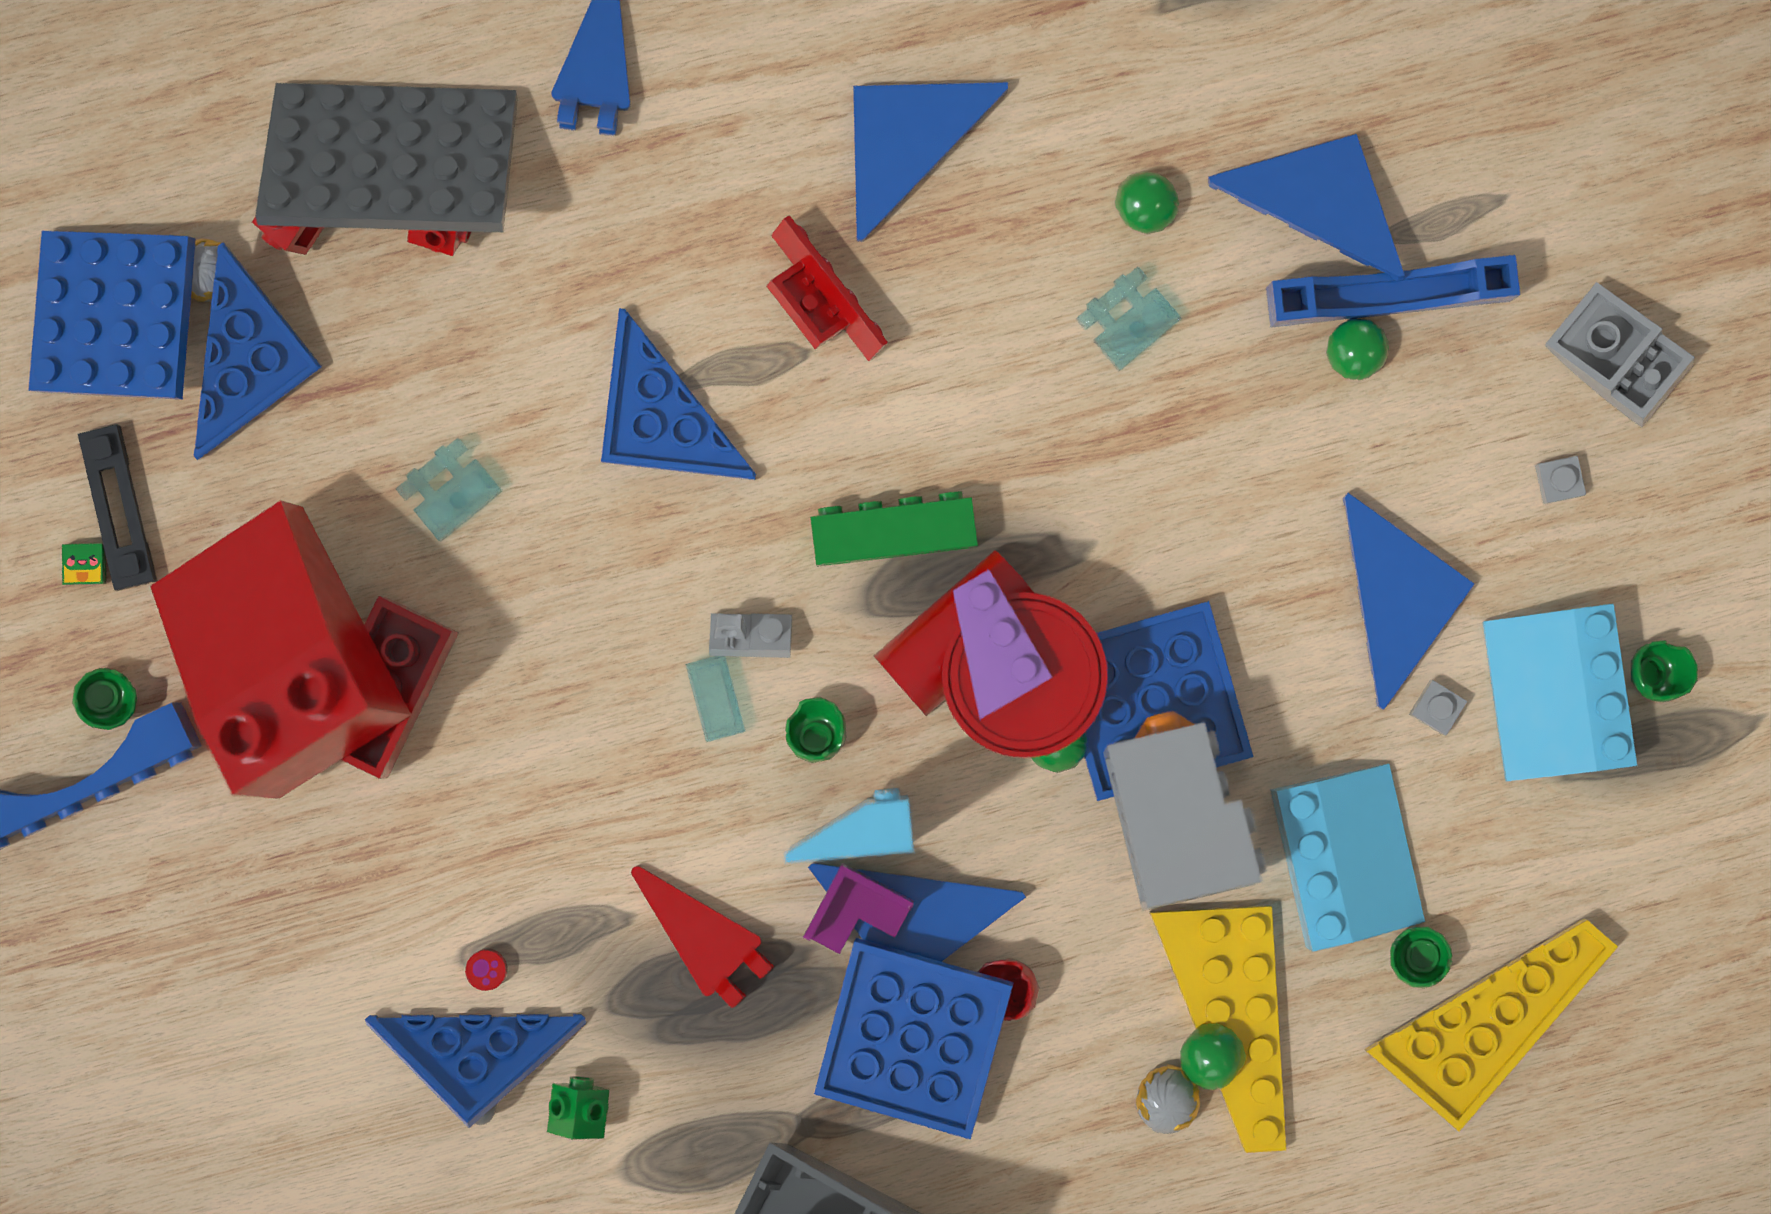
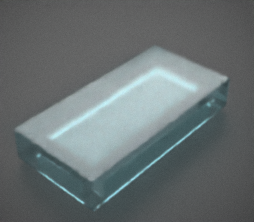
(715, 698)

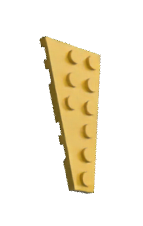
(1230, 979)
(1478, 1036)

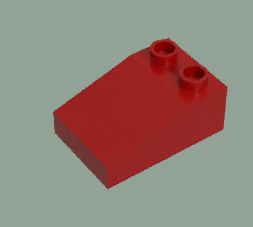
(274, 655)

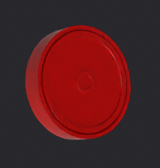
(1050, 713)

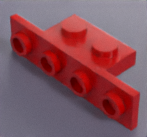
(817, 297)

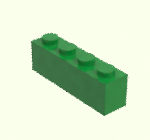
(893, 531)

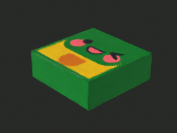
(83, 564)

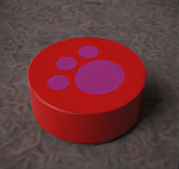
(486, 969)

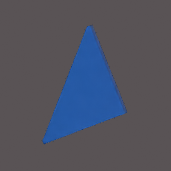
(904, 135)
(1322, 195)
(248, 356)
(657, 419)
(1401, 593)
(942, 913)
(474, 1057)

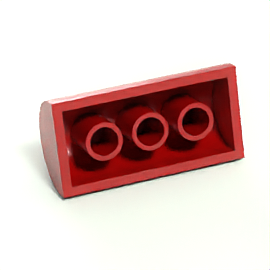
(918, 651)

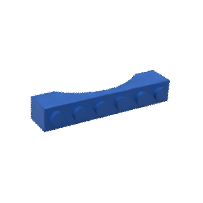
(1372, 295)
(151, 742)

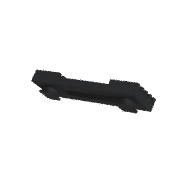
(102, 451)

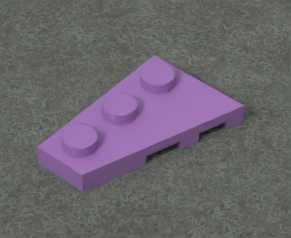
(996, 645)

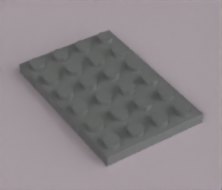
(387, 157)

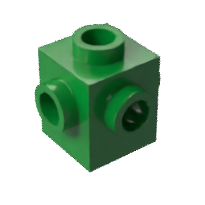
(578, 1109)

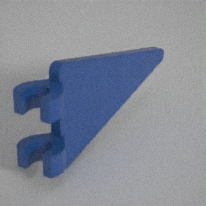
(595, 69)

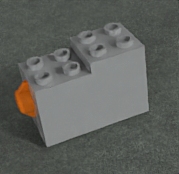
(1175, 814)

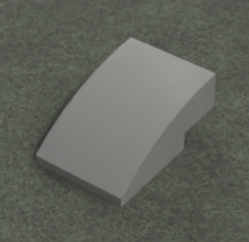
(1620, 354)

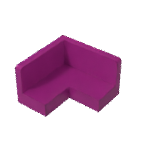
(854, 898)

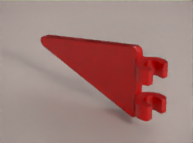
(704, 938)

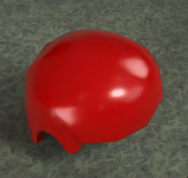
(1024, 989)

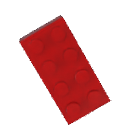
(414, 656)

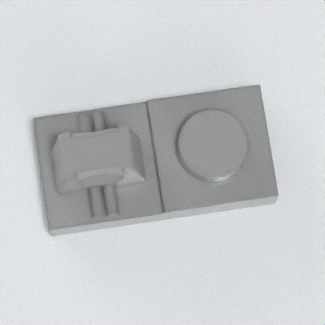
(750, 635)

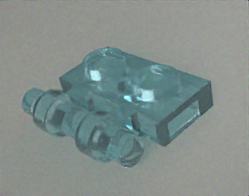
(1135, 329)
(455, 500)

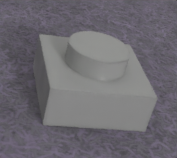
(1560, 480)
(1438, 707)

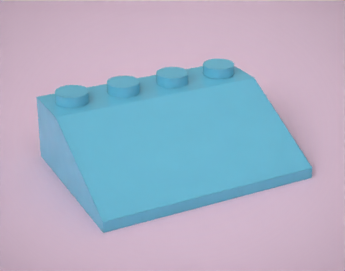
(1559, 693)
(868, 828)
(1347, 857)

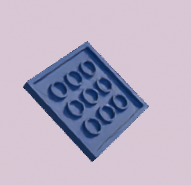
(112, 314)
(1163, 668)
(913, 1038)

